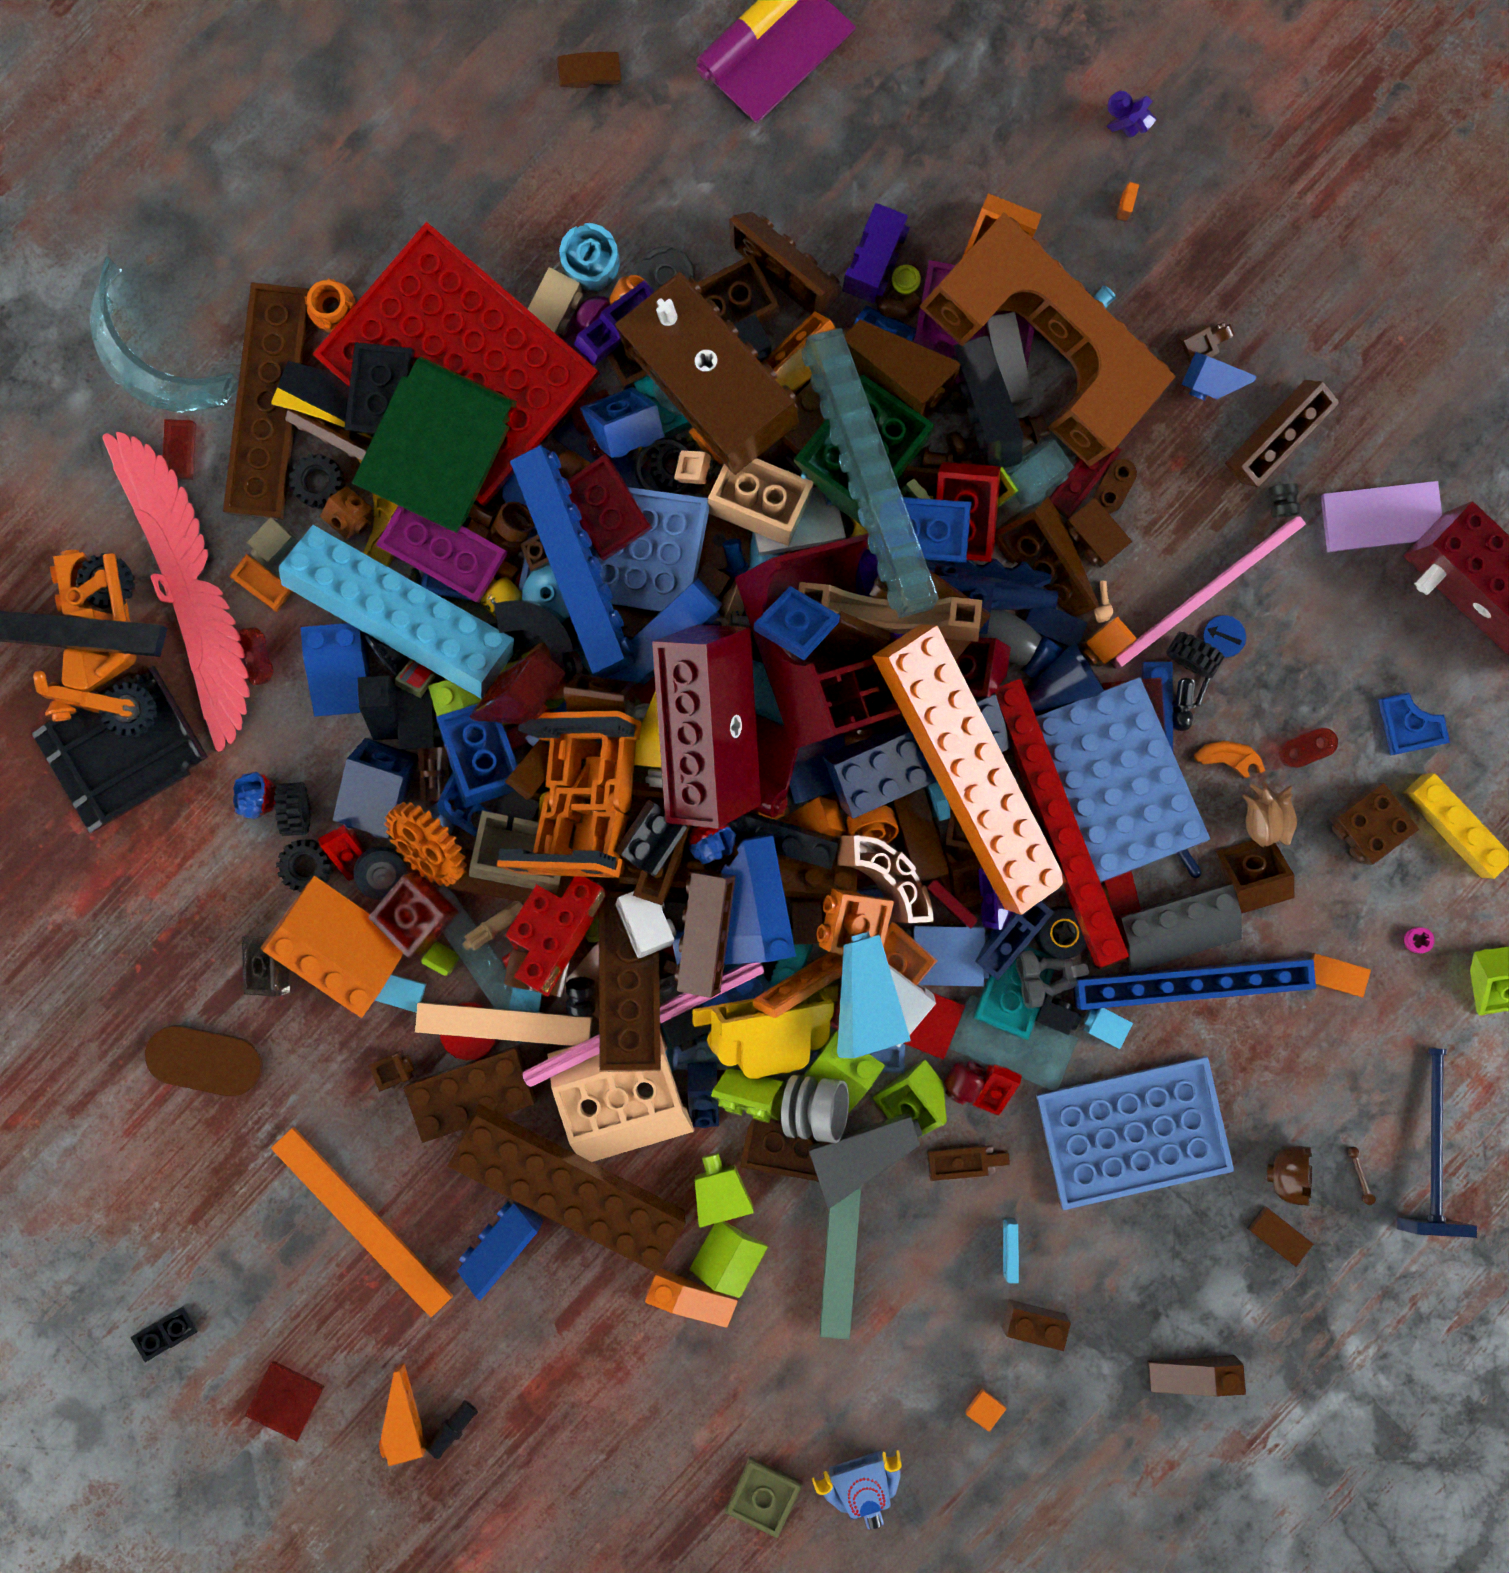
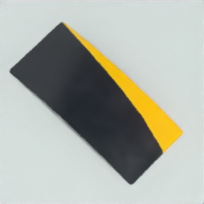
(313, 393)

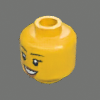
(500, 591)

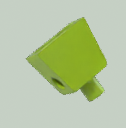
(720, 1193)

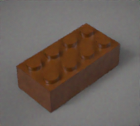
(449, 1098)

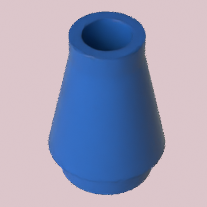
(1043, 656)

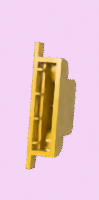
(765, 1043)

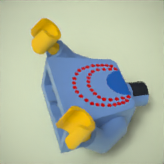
(862, 1486)

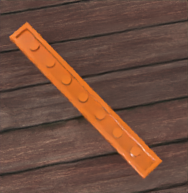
(362, 1221)

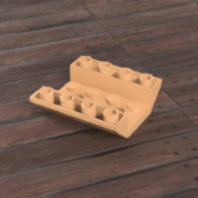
(622, 1116)

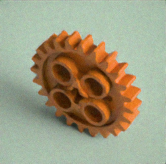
(425, 844)

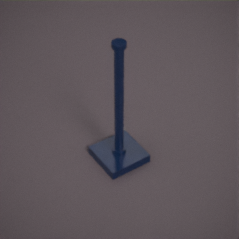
(1436, 1223)

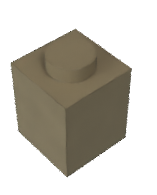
(271, 542)

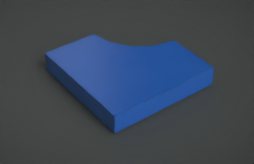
(1410, 727)

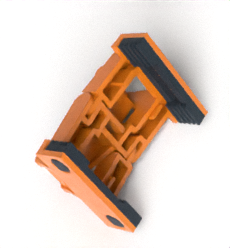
(603, 780)

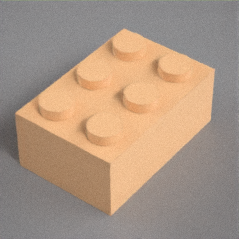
(761, 499)

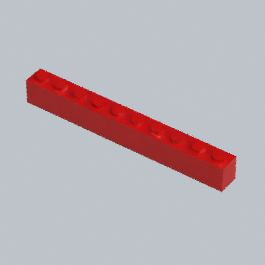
(1060, 826)

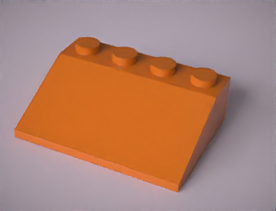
(334, 947)

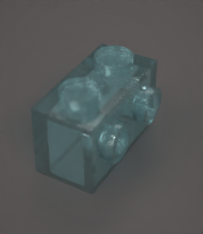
(1039, 471)

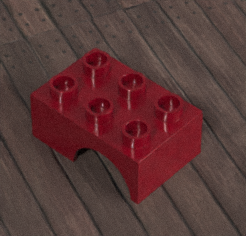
(819, 693)

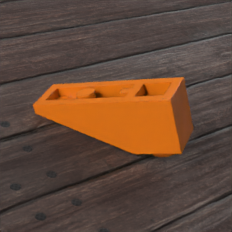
(689, 1299)
(402, 1430)

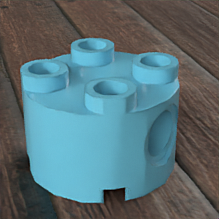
(590, 256)

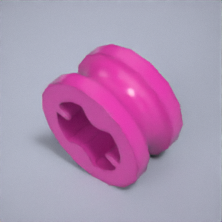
(1408, 940)

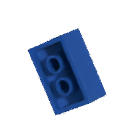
(498, 1247)

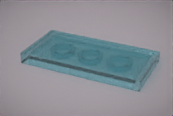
(1038, 1059)

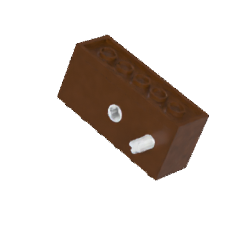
(708, 372)

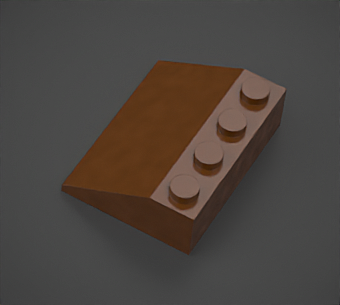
(782, 263)

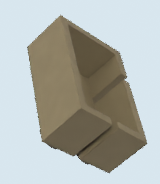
(493, 836)

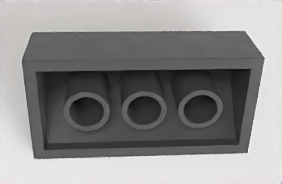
(1181, 926)

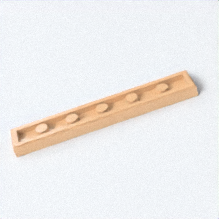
(502, 1024)

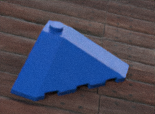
(759, 911)

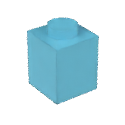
(1107, 1026)

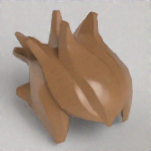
(1270, 815)

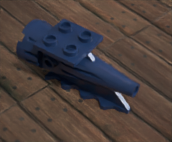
(997, 585)

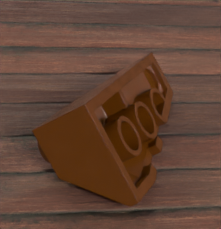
(1043, 541)

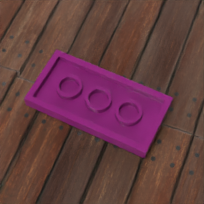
(455, 559)

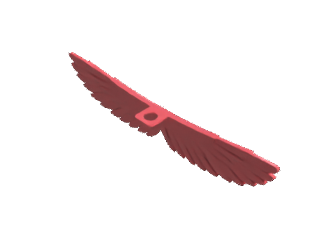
(181, 557)

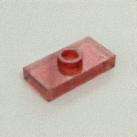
(180, 447)

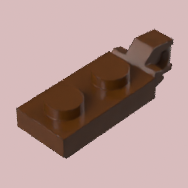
(964, 1162)

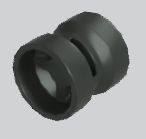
(1284, 500)

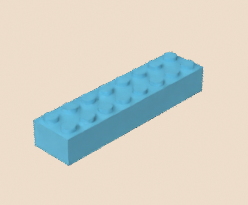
(396, 611)

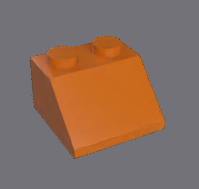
(993, 209)

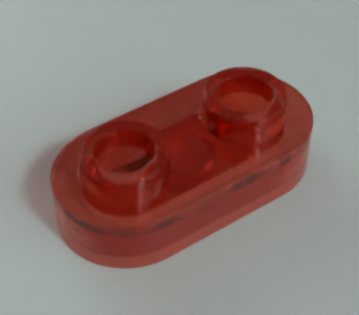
(256, 656)
(1307, 747)

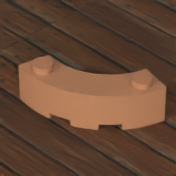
(891, 873)

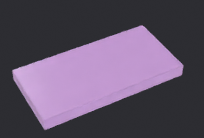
(1379, 515)

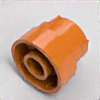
(323, 294)
(876, 824)

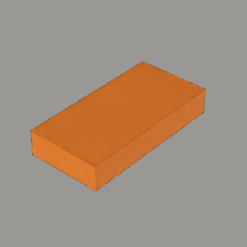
(261, 582)
(1340, 975)

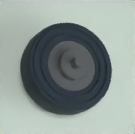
(378, 871)

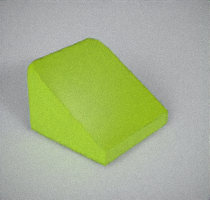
(440, 959)

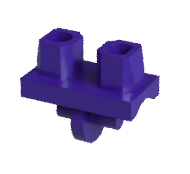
(1130, 114)

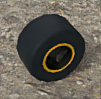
(1070, 939)

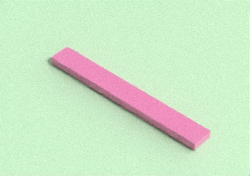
(1208, 591)

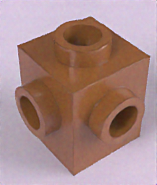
(347, 513)

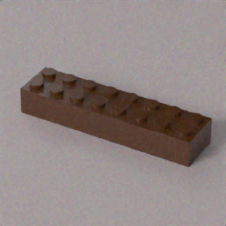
(567, 1188)

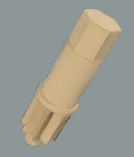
(488, 930)

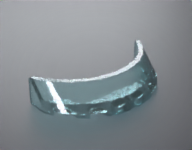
(139, 378)

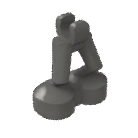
(1032, 986)

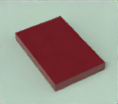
(607, 507)

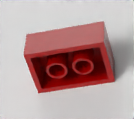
(980, 487)

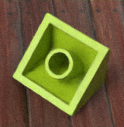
(728, 1259)

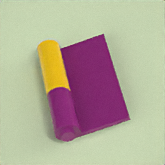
(772, 51)

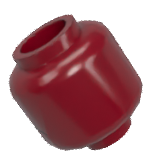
(965, 1082)

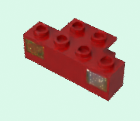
(553, 930)

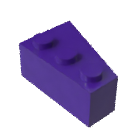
(876, 253)

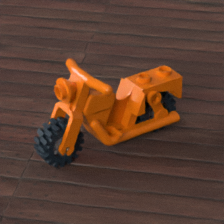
(102, 583)

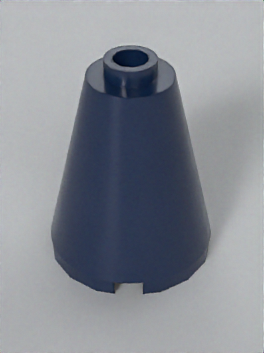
(1064, 682)

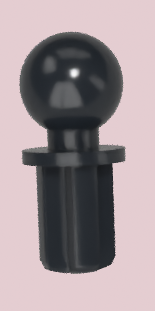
(1182, 717)

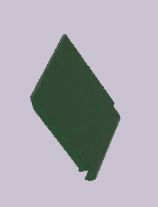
(435, 444)

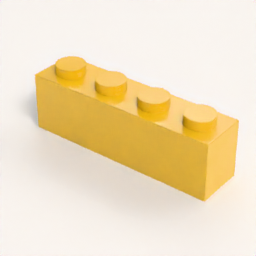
(1458, 825)

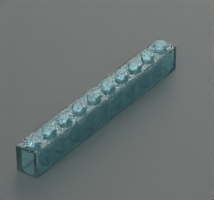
(869, 474)

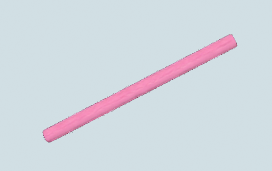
(667, 1011)

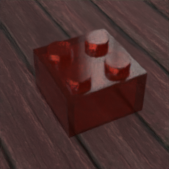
(413, 914)

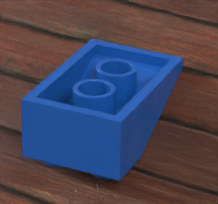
(333, 662)
(477, 755)

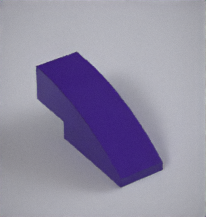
(601, 336)

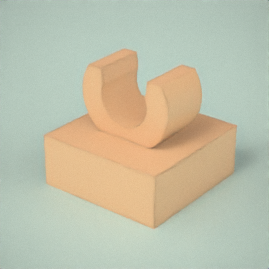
(692, 467)

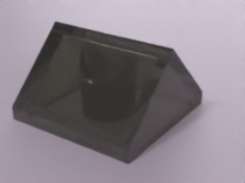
(260, 971)

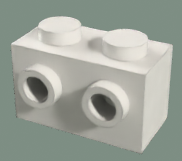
(645, 924)

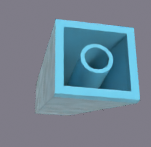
(868, 1001)

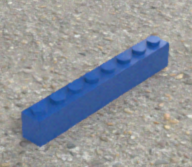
(572, 562)
(690, 608)
(1194, 983)

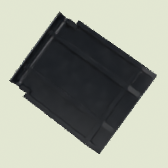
(116, 773)

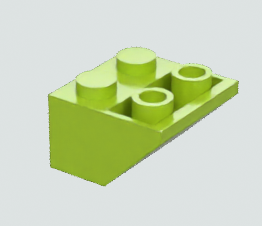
(756, 1097)

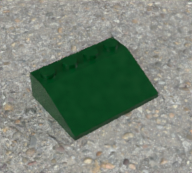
(902, 434)

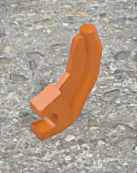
(1233, 754)

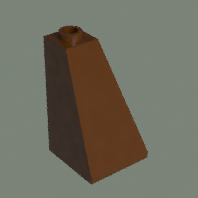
(902, 367)

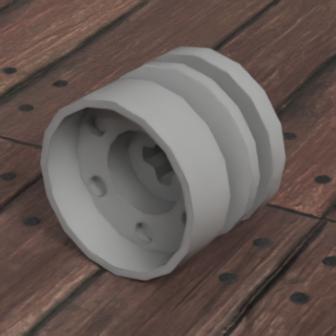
(815, 1108)

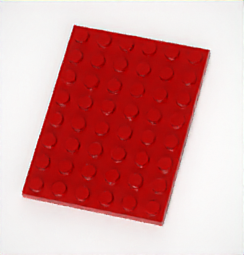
(469, 324)

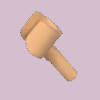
(1104, 612)

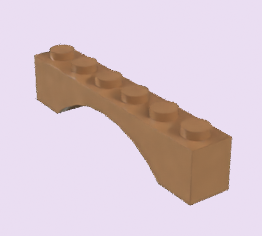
(954, 616)

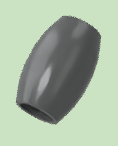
(1014, 633)

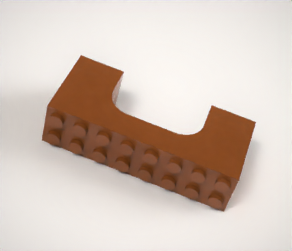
(1113, 369)

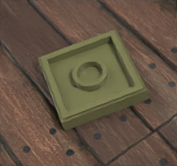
(763, 1497)

